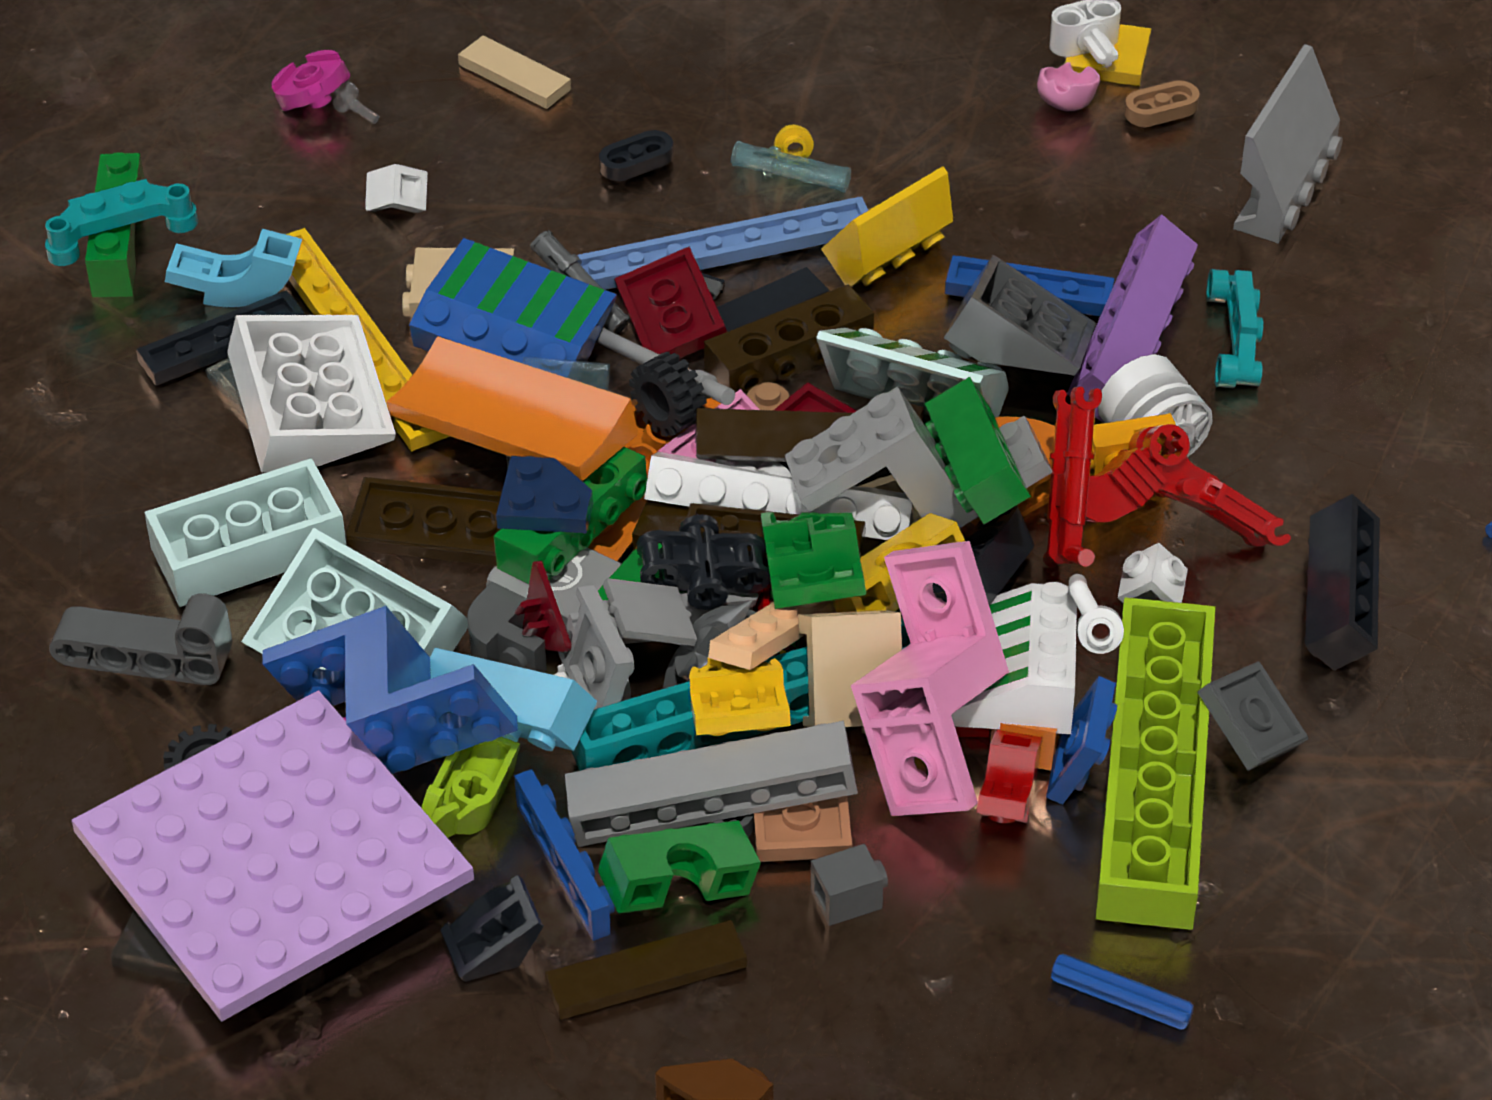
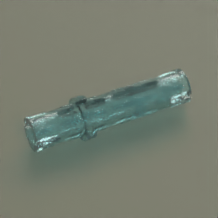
(786, 165)

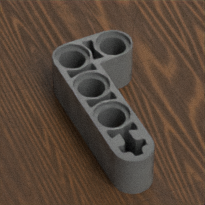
(145, 645)

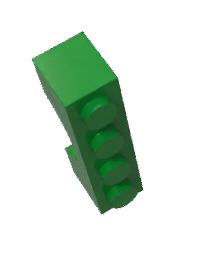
(112, 252)

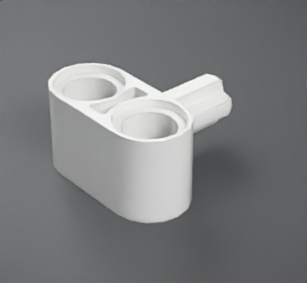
(1086, 28)

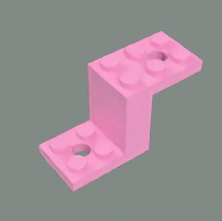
(913, 693)

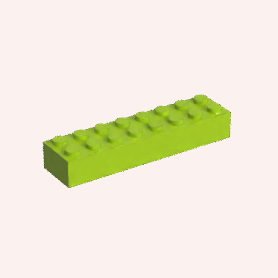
(1157, 766)

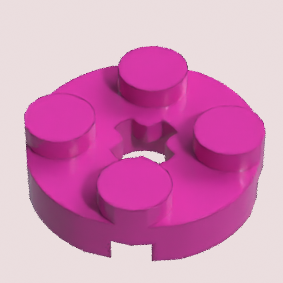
(311, 81)

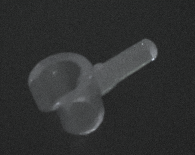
(346, 99)

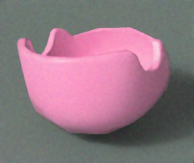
(1066, 88)

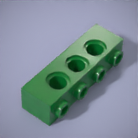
(614, 489)

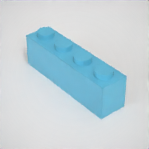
(547, 706)

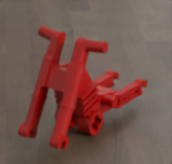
(1132, 481)

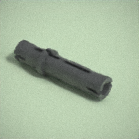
(561, 261)

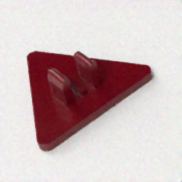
(542, 612)

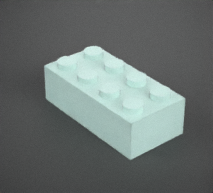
(241, 530)

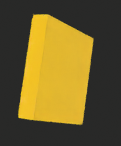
(1129, 66)

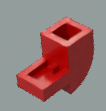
(1010, 777)

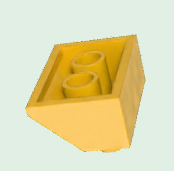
(892, 231)

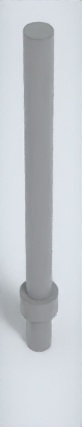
(640, 354)

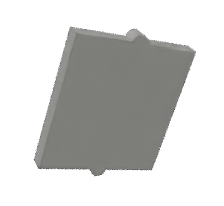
(649, 612)

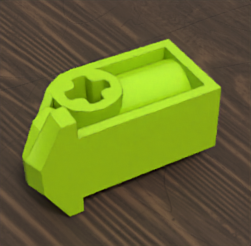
(470, 786)

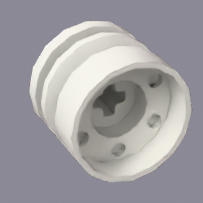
(1155, 388)

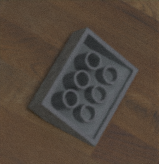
(1018, 324)

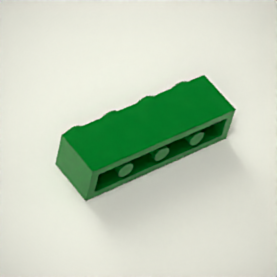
(975, 452)

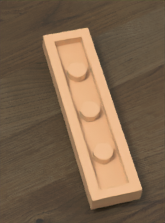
(762, 634)

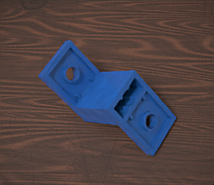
(391, 690)

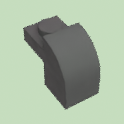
(497, 630)

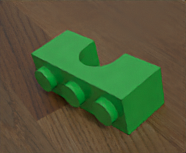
(712, 855)

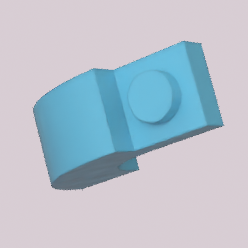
(239, 277)

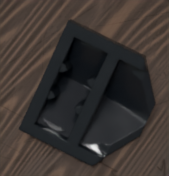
(493, 931)

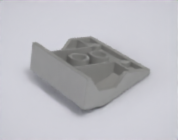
(1289, 149)

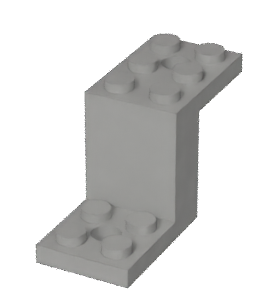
(894, 437)

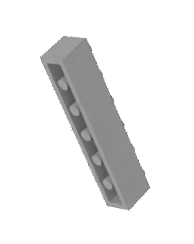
(711, 783)

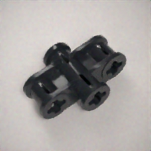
(704, 561)

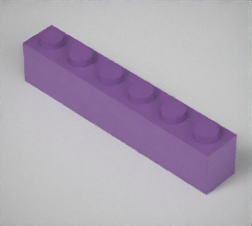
(1137, 304)

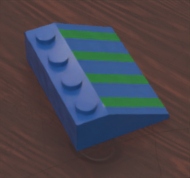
(510, 307)

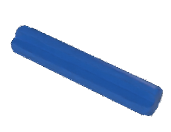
(1122, 991)

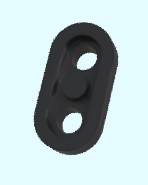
(636, 155)

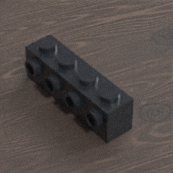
(1343, 583)

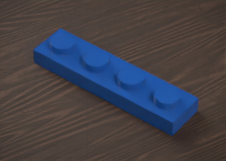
(1079, 290)
(558, 845)

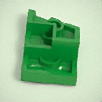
(812, 558)

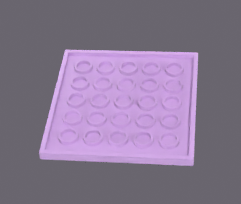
(271, 853)

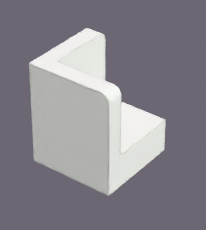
(396, 188)

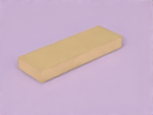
(514, 71)

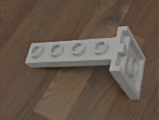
(598, 650)

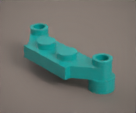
(115, 209)
(1244, 327)

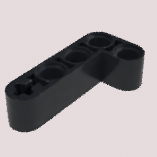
(998, 551)

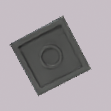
(1253, 715)

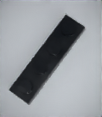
(206, 341)

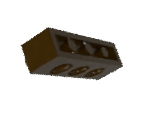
(783, 341)

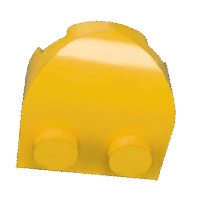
(738, 698)

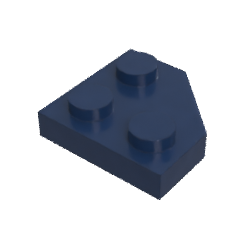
(543, 497)

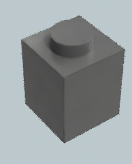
(848, 884)

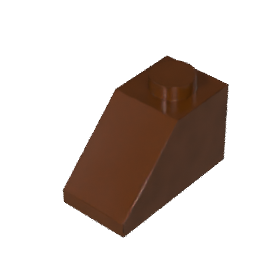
(712, 1081)

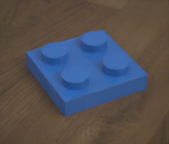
(1086, 742)

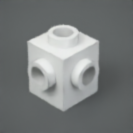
(1153, 576)

